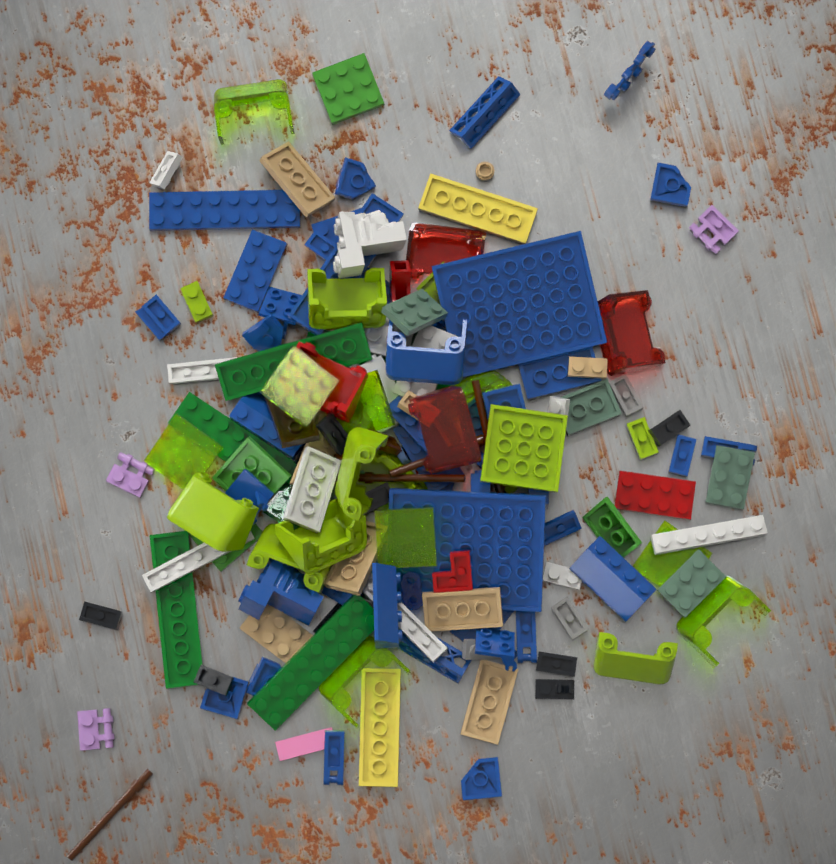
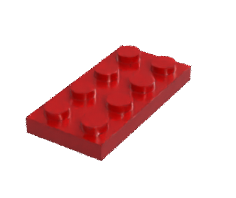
(655, 495)

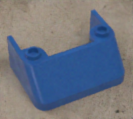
(425, 364)

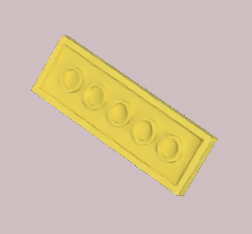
(477, 209)
(379, 727)

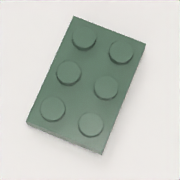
(414, 312)
(591, 406)
(730, 476)
(691, 583)

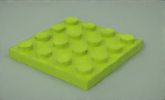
(523, 448)

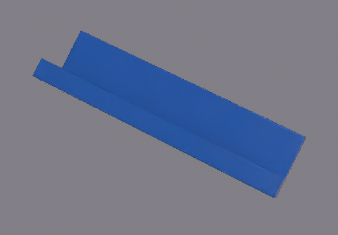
(487, 113)
(442, 664)

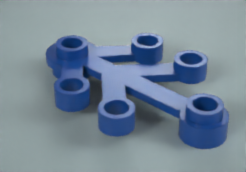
(646, 51)

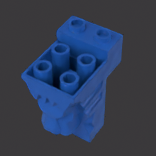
(284, 590)

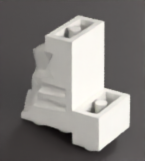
(364, 236)

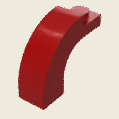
(399, 279)

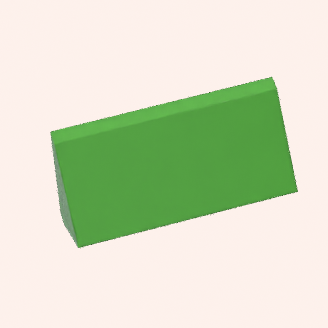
(612, 527)

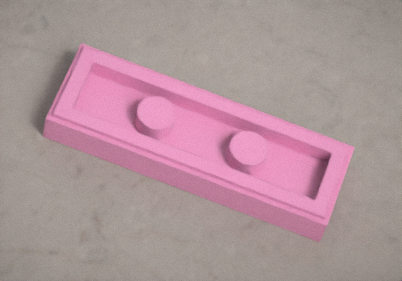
(301, 745)

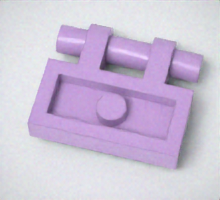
(717, 225)
(128, 480)
(89, 729)

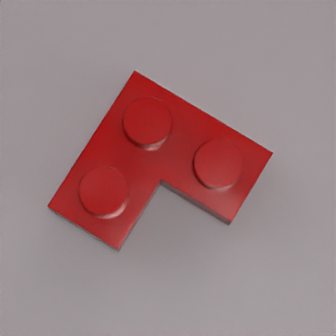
(458, 578)

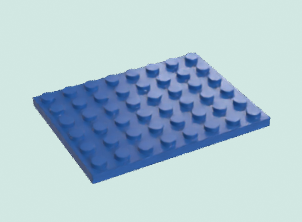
(521, 302)
(500, 532)

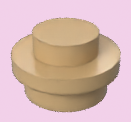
(485, 170)

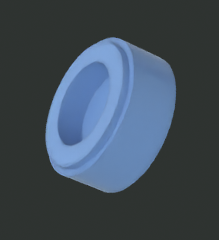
(403, 457)

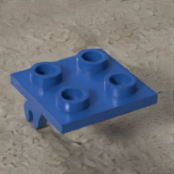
(280, 305)
(251, 488)
(497, 644)

